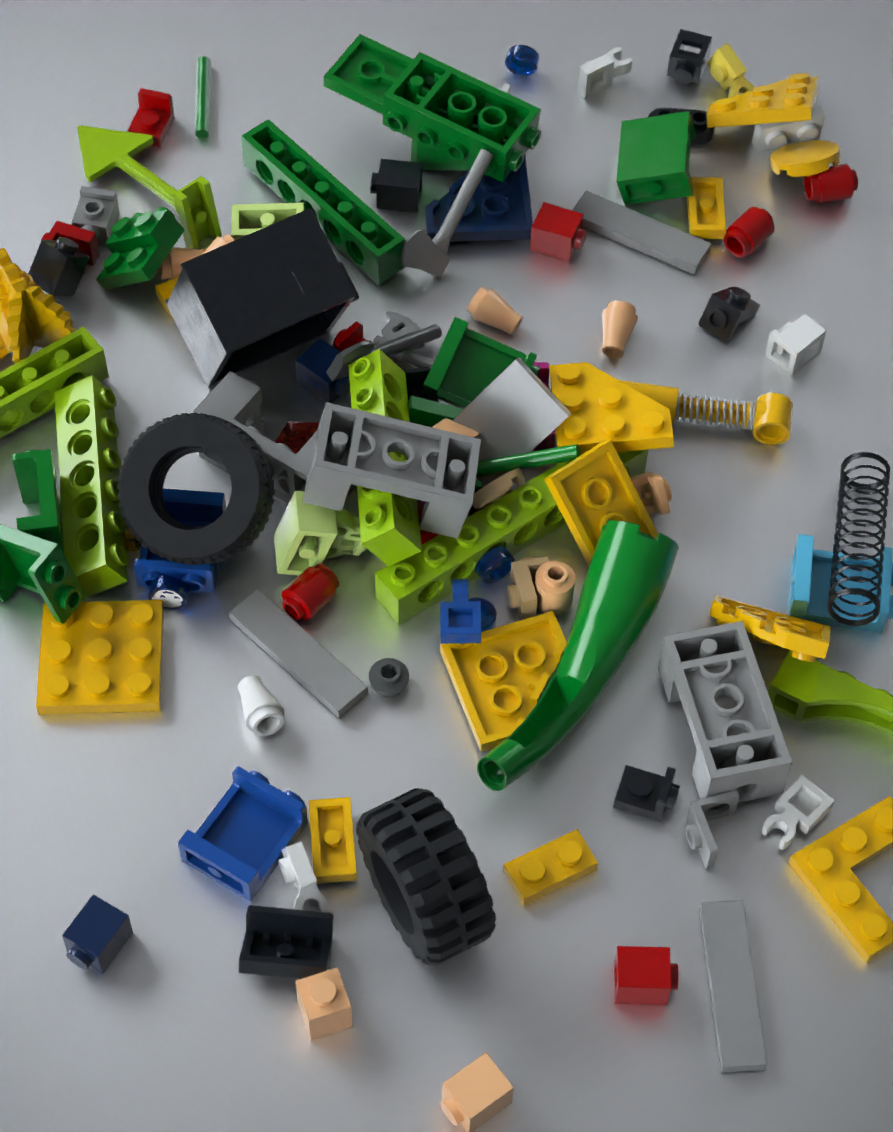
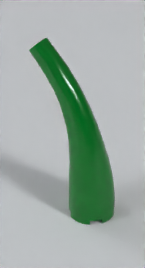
(612, 613)

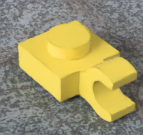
(729, 71)

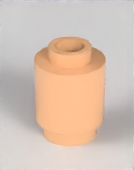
(554, 587)

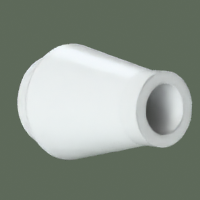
(261, 709)

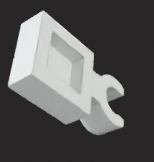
(798, 808)

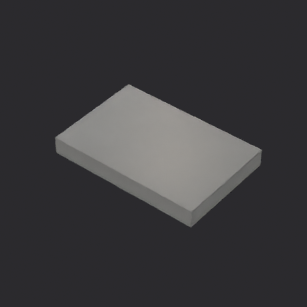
(512, 415)

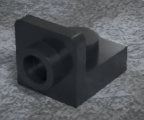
(646, 792)

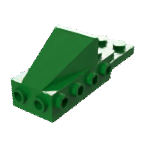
(437, 107)

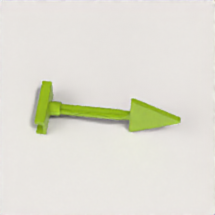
(193, 203)

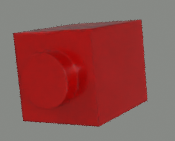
(557, 232)
(644, 975)

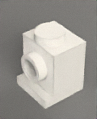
(795, 344)

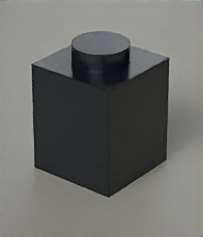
(398, 185)
(58, 266)

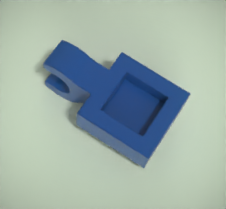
(461, 618)

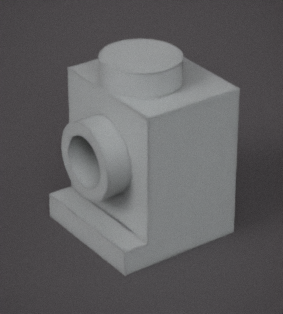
(97, 212)

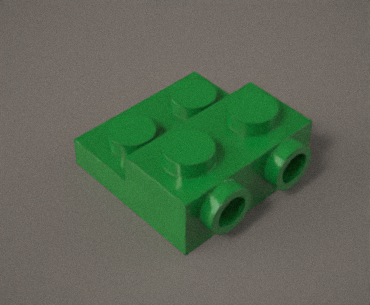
(139, 247)

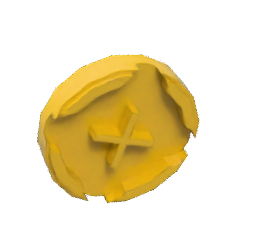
(805, 158)

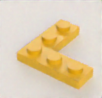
(828, 874)

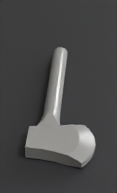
(429, 254)

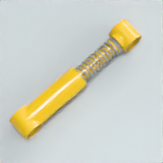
(767, 418)

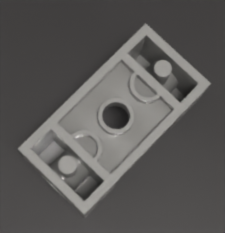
(239, 402)
(355, 448)
(736, 745)

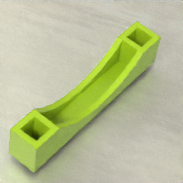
(819, 692)

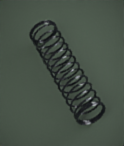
(846, 481)

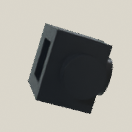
(687, 65)

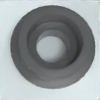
(388, 686)

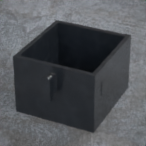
(260, 296)

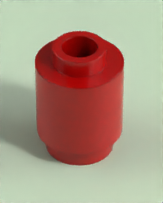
(831, 185)
(749, 232)
(309, 592)

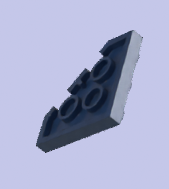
(494, 212)

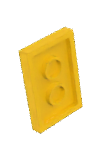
(597, 491)

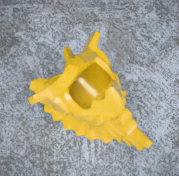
(27, 313)

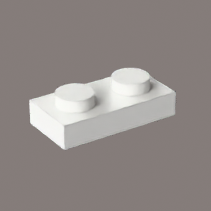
(783, 133)

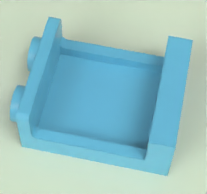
(812, 584)

